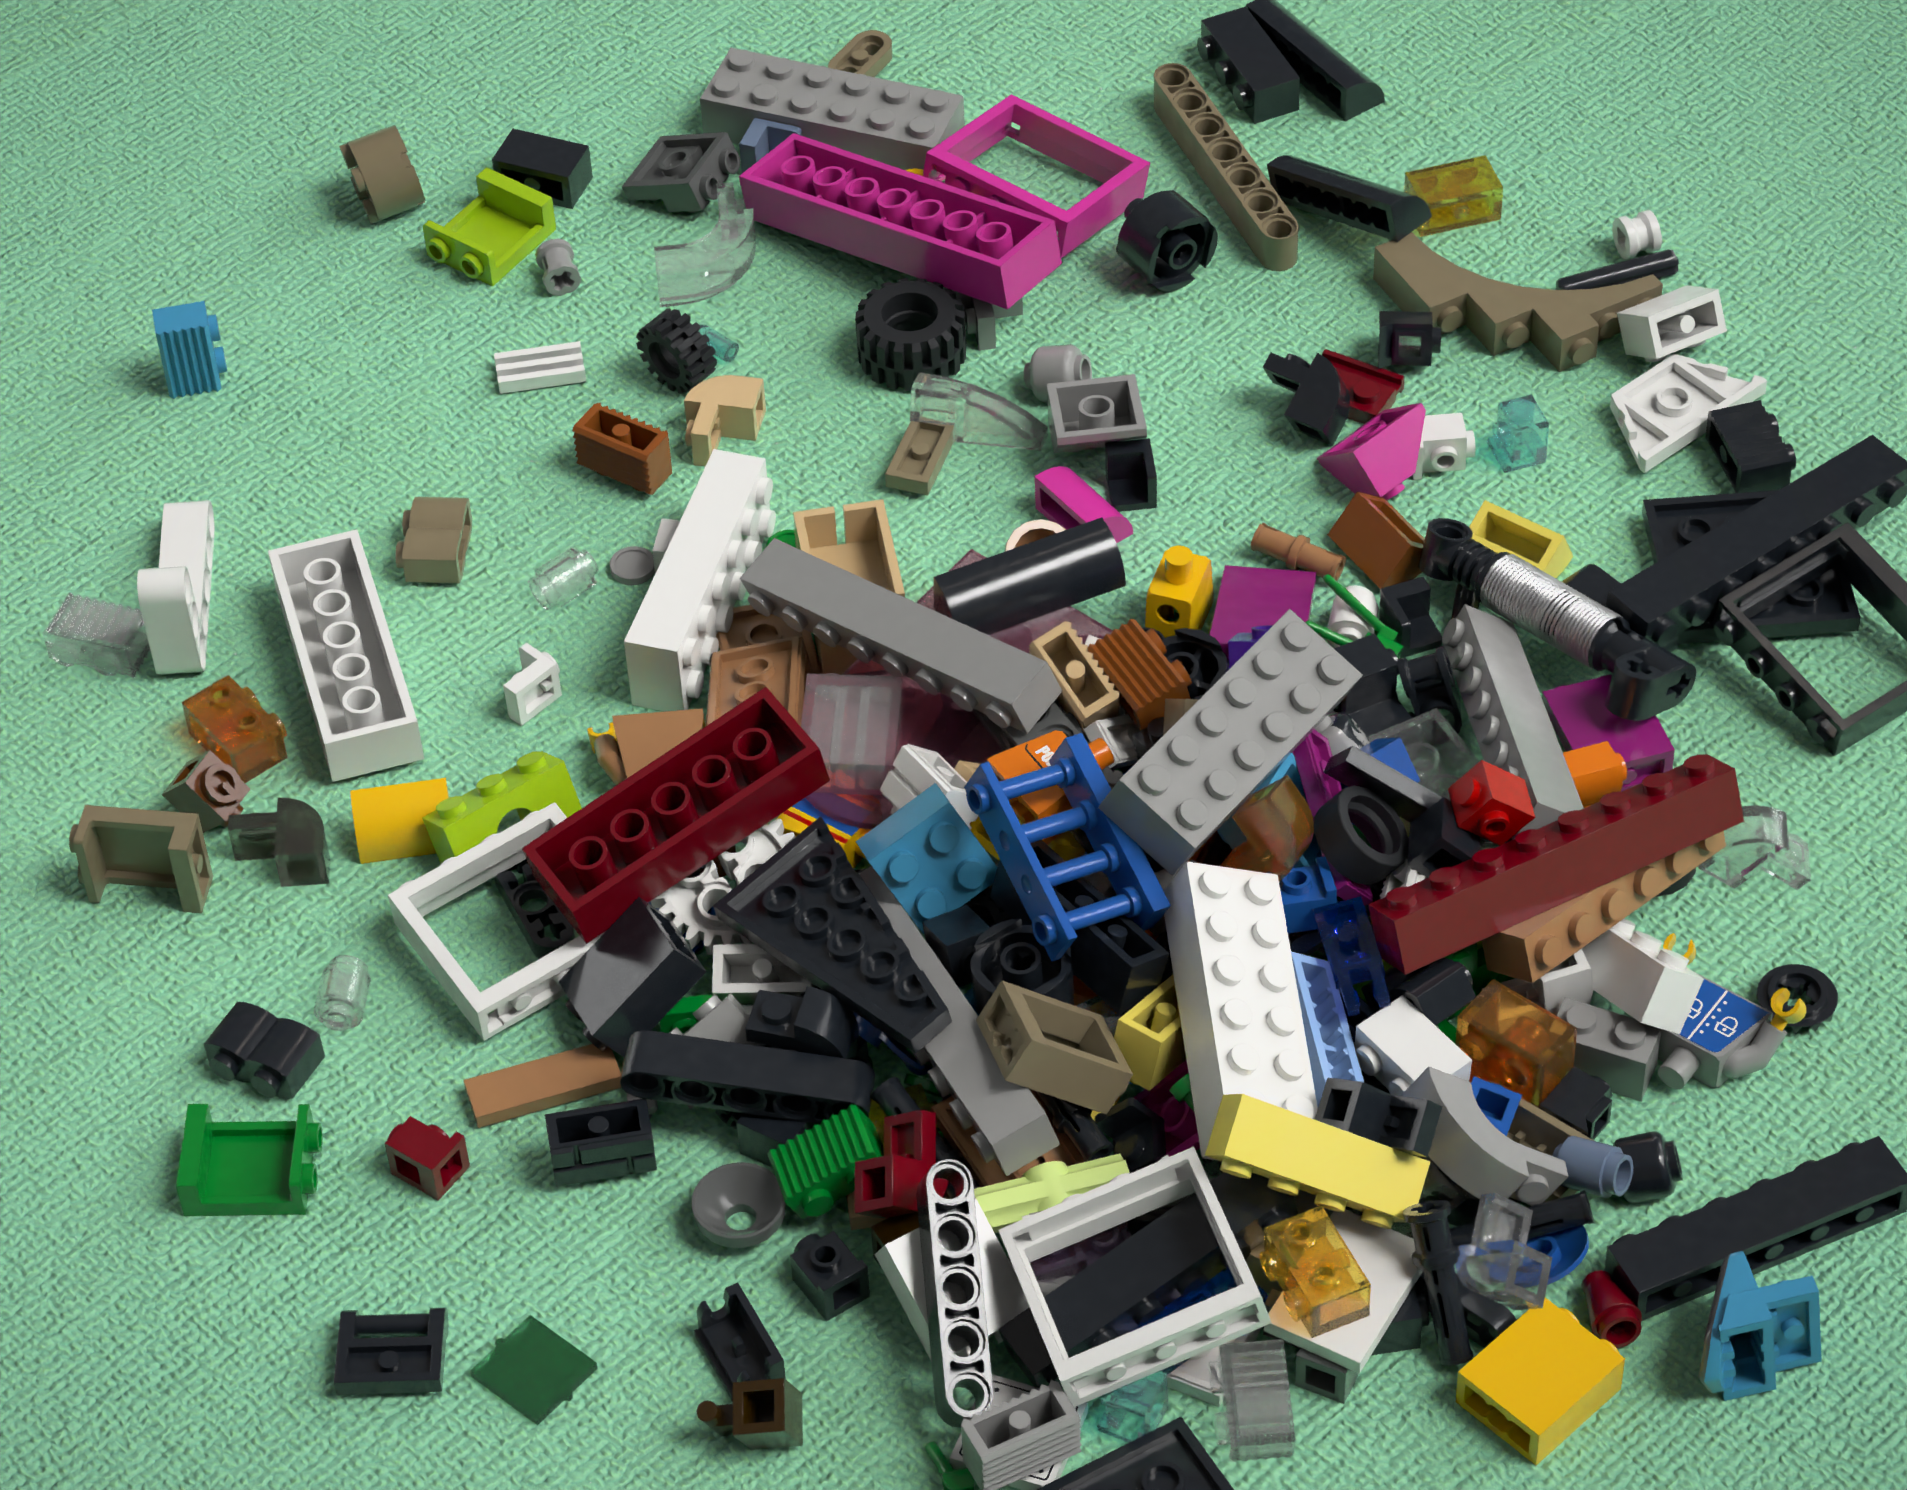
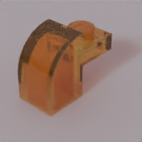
(1276, 827)

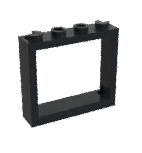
(1871, 578)

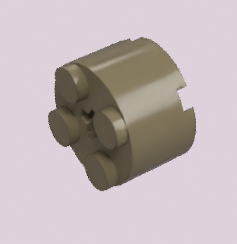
(382, 174)

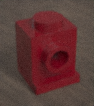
(426, 1156)

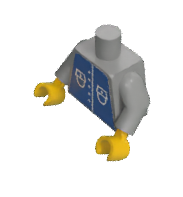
(1723, 1034)

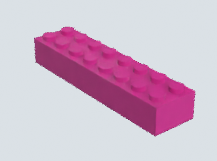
(901, 220)

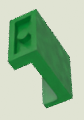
(247, 1165)

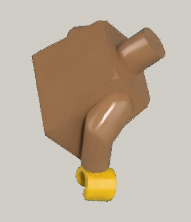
(641, 738)

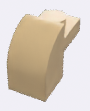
(723, 408)

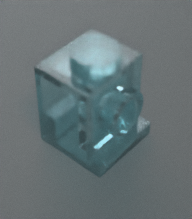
(1519, 434)
(1135, 1407)

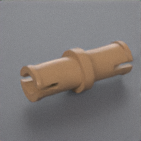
(1297, 552)

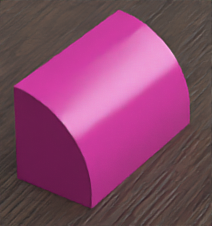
(1072, 502)

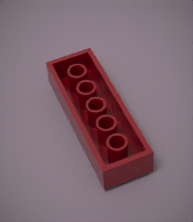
(676, 813)

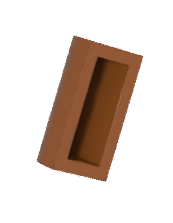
(1378, 540)

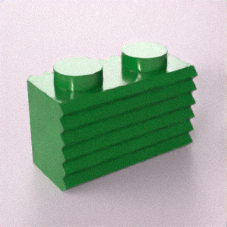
(821, 1162)

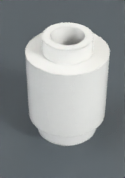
(1346, 620)

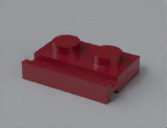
(1369, 388)

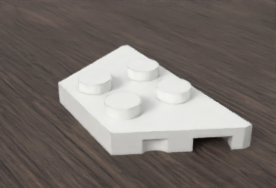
(1672, 403)

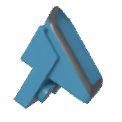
(1757, 1330)

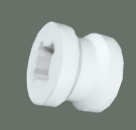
(1637, 234)

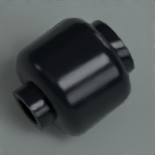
(1654, 1166)

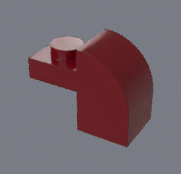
(889, 1183)

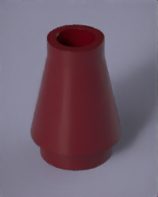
(1610, 1310)

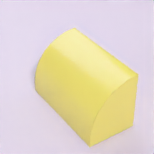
(1519, 536)

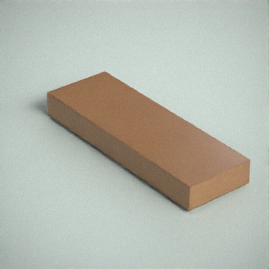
(542, 1084)

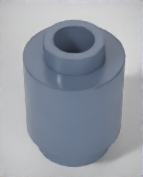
(1595, 1167)

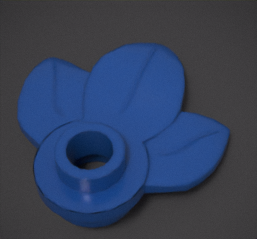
(876, 1037)

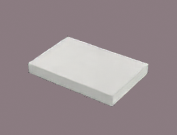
(1389, 1267)

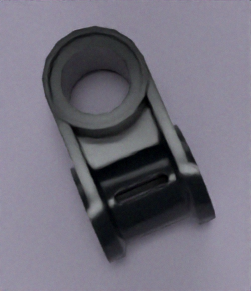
(1432, 685)

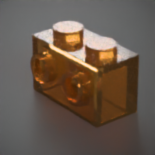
(236, 728)

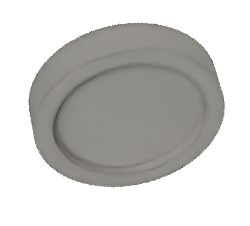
(632, 565)

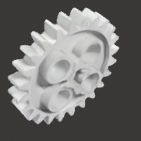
(691, 898)

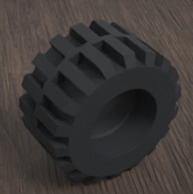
(909, 332)

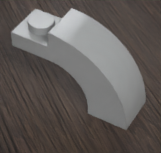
(1476, 1152)

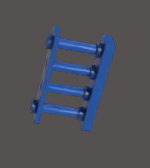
(1115, 852)

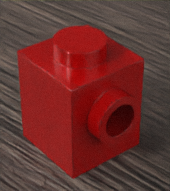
(1491, 802)

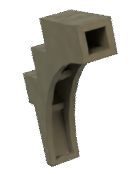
(1504, 315)

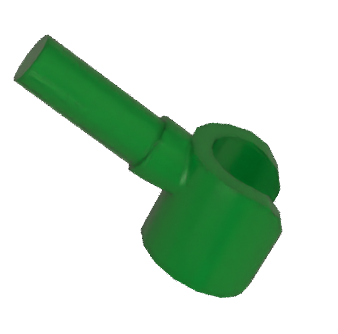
(951, 1480)

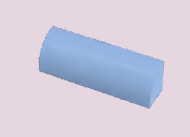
(1324, 1023)

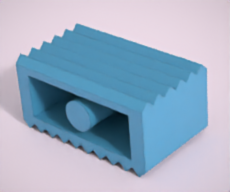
(187, 348)

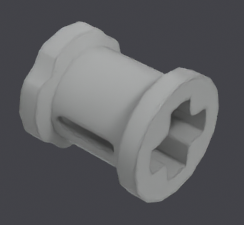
(559, 272)

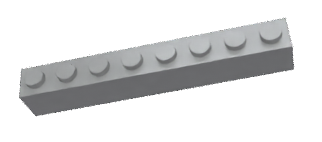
(901, 636)
(1509, 711)
(1004, 1114)

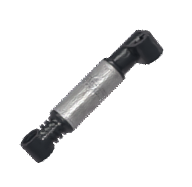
(1644, 674)

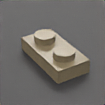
(919, 457)

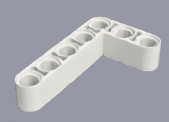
(177, 593)

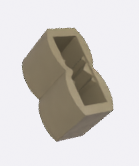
(435, 539)

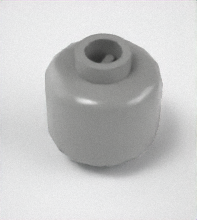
(1055, 365)

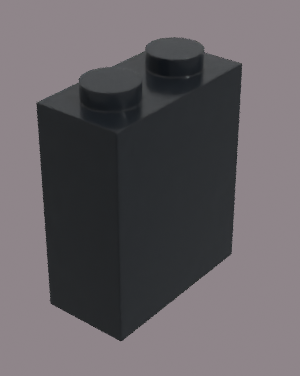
(630, 977)

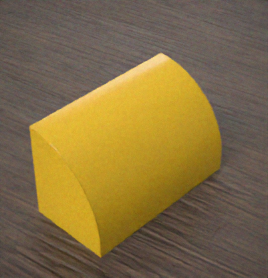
(391, 821)

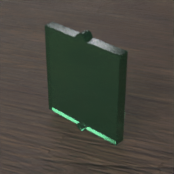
(534, 1369)

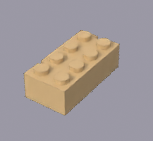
(866, 553)

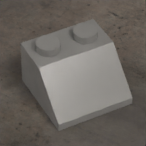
(1094, 413)

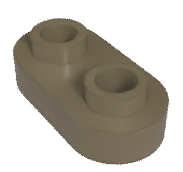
(864, 54)

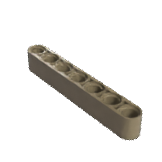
(1226, 167)

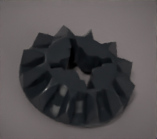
(1820, 993)

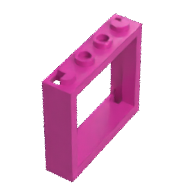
(1118, 169)

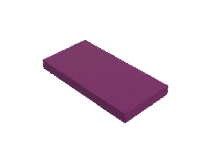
(1259, 598)

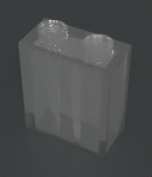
(855, 727)

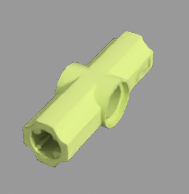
(1044, 1188)

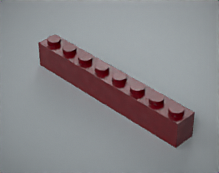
(1555, 863)

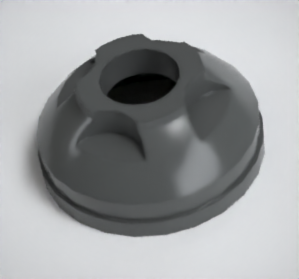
(734, 1190)

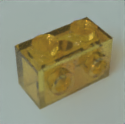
(1315, 1272)

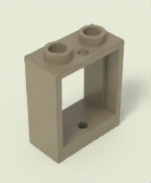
(1054, 1047)

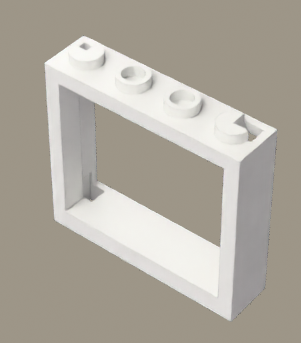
(518, 993)
(1162, 1341)

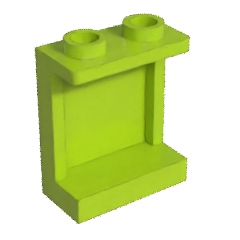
(493, 229)

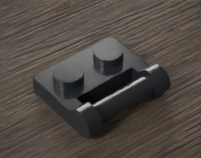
(391, 1362)

